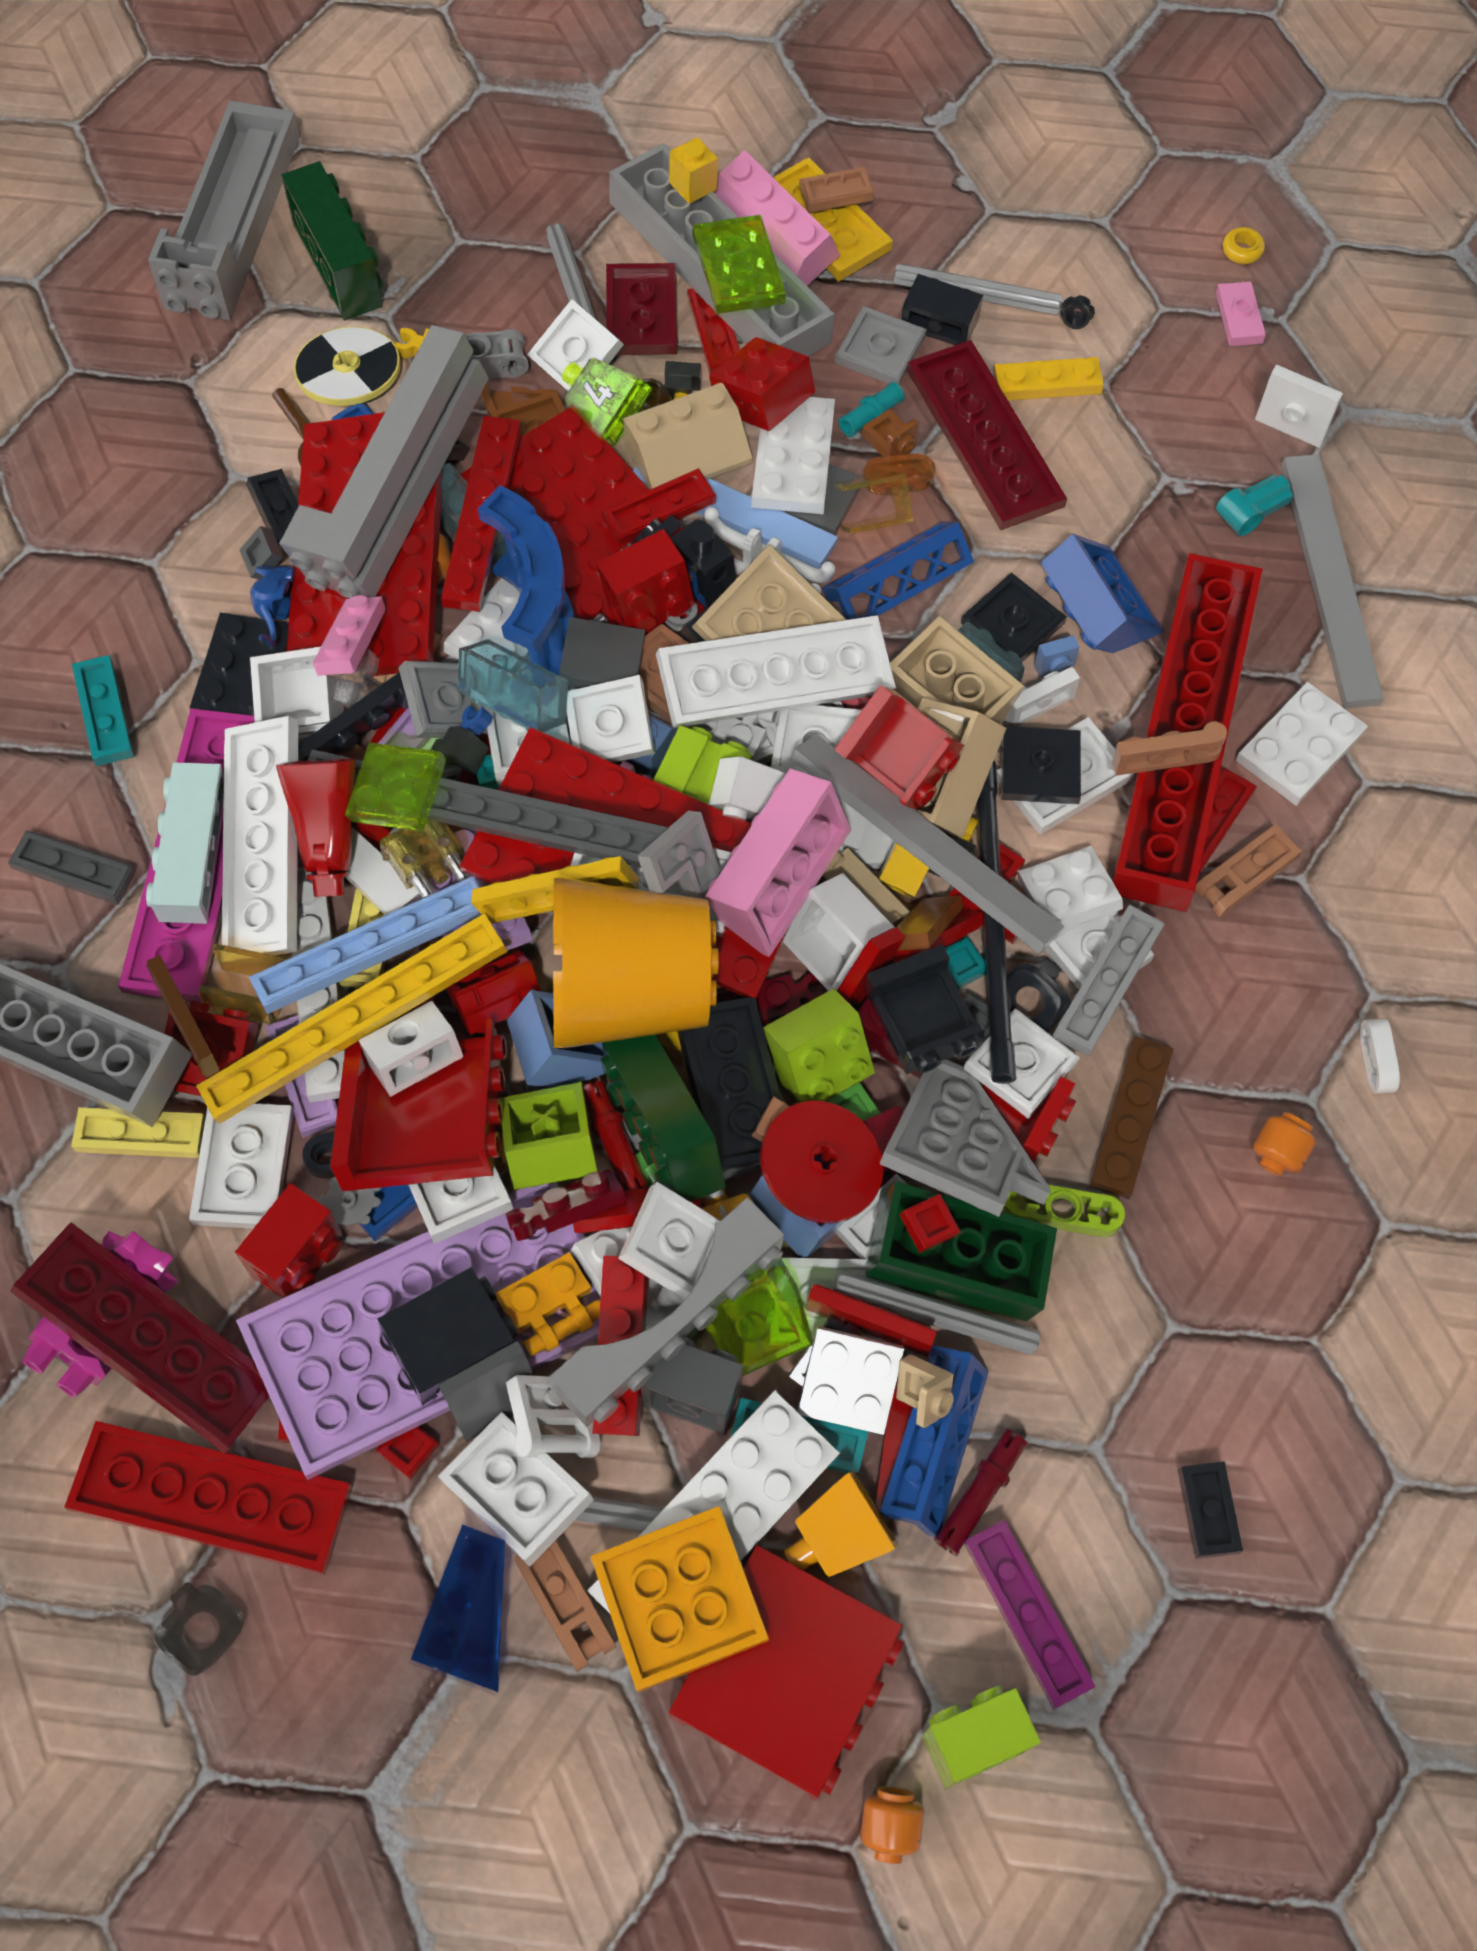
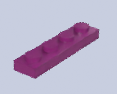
(1029, 1615)

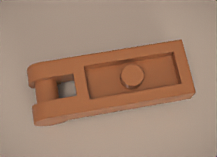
(1169, 750)
(1248, 870)
(566, 1605)

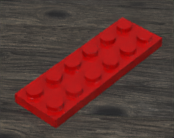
(209, 1497)

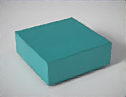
(965, 963)

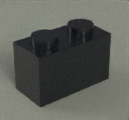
(942, 309)

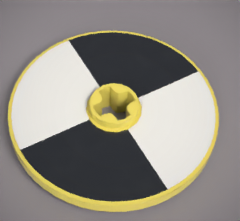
(347, 366)

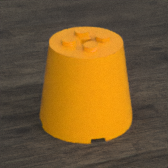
(629, 963)

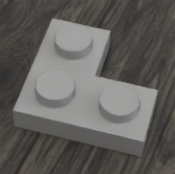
(681, 854)

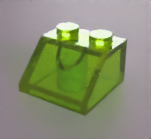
(763, 1321)

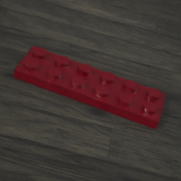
(986, 435)
(144, 1336)

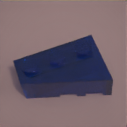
(465, 1616)

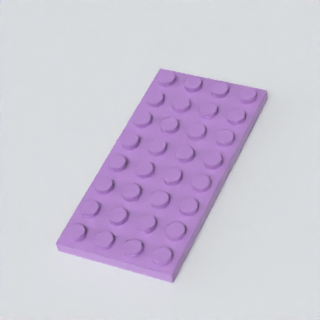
(332, 1365)

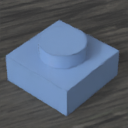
(1056, 655)

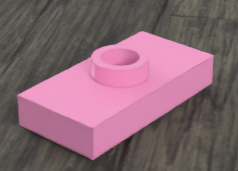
(1240, 313)

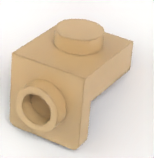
(925, 1389)

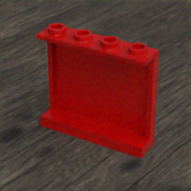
(425, 1132)
(799, 1693)

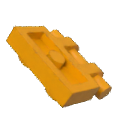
(543, 1294)

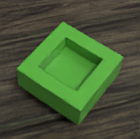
(856, 1101)

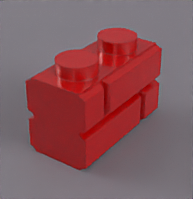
(492, 991)

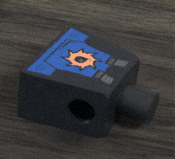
(707, 561)

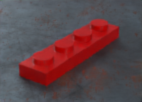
(620, 1318)

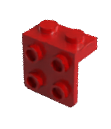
(1036, 1132)

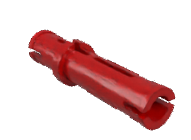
(608, 1126)

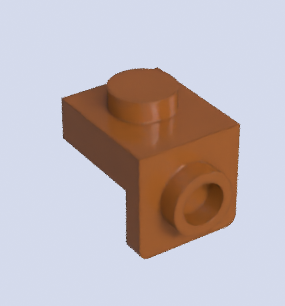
(890, 434)

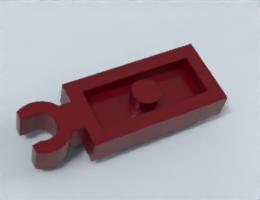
(779, 997)
(567, 1205)

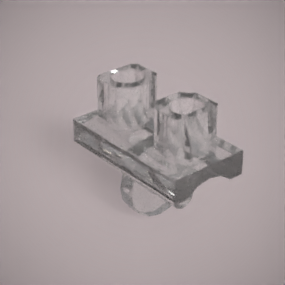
(356, 685)

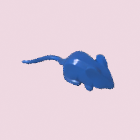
(272, 597)

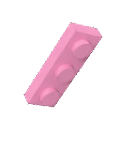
(349, 635)

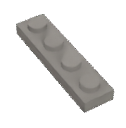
(1108, 980)

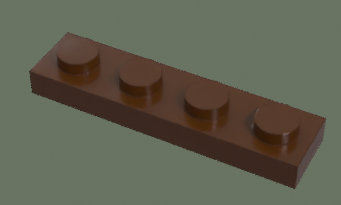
(1131, 1118)

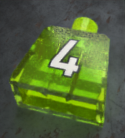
(604, 396)

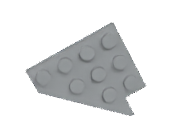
(961, 1143)

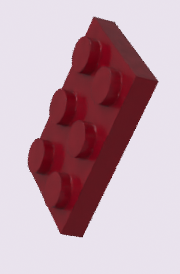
(642, 307)

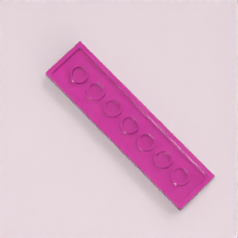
(182, 946)

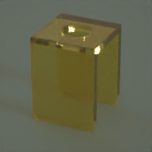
(900, 497)
(244, 963)

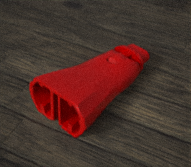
(317, 802)

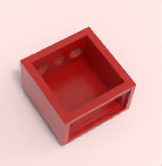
(768, 378)
(647, 582)
(290, 1243)

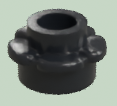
(1076, 319)

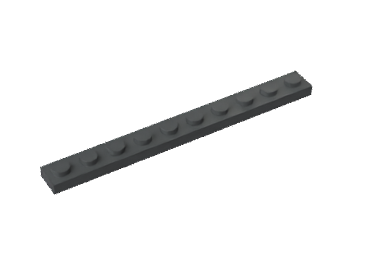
(534, 819)

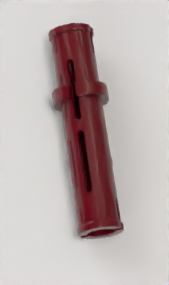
(990, 1477)

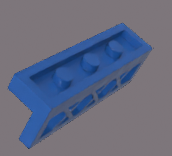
(894, 560)
(933, 1455)

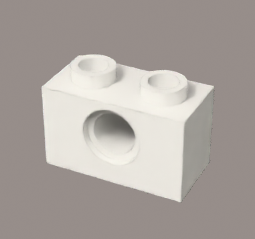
(411, 1048)

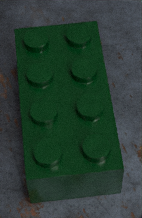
(333, 240)
(663, 1116)
(989, 1265)

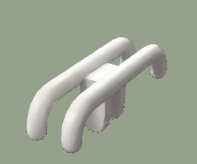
(753, 546)

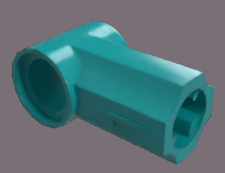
(1247, 508)

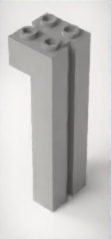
(226, 213)
(395, 474)

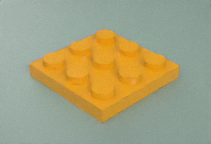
(679, 1599)

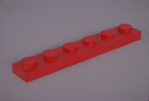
(475, 539)

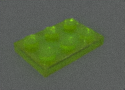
(738, 264)

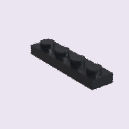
(366, 714)

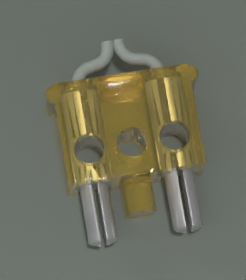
(423, 855)

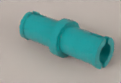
(870, 408)

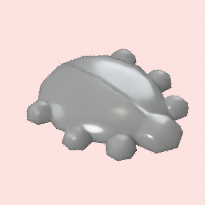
(349, 1206)

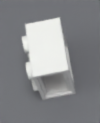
(290, 687)
(834, 929)

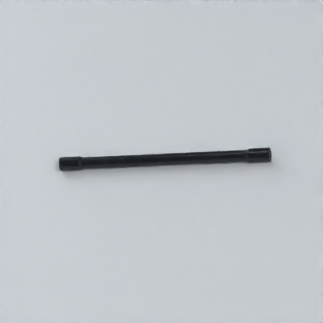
(1001, 1047)

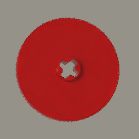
(800, 1182)

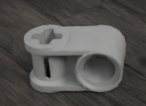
(495, 354)

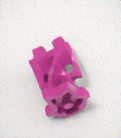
(52, 1342)

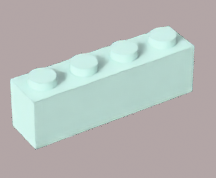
(188, 843)

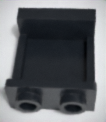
(923, 1011)
(446, 1331)

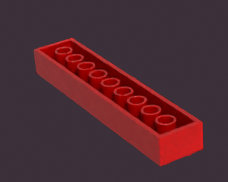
(1195, 687)

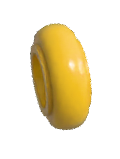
(1245, 236)

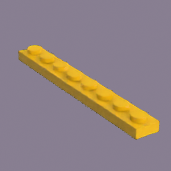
(351, 1019)

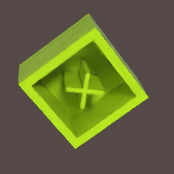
(819, 1048)
(547, 1136)
(979, 1737)

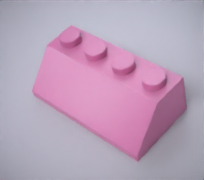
(789, 227)
(779, 860)

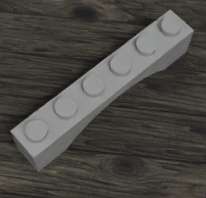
(603, 1373)

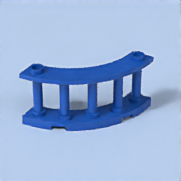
(536, 571)

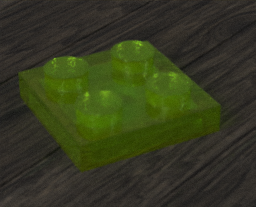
(396, 786)

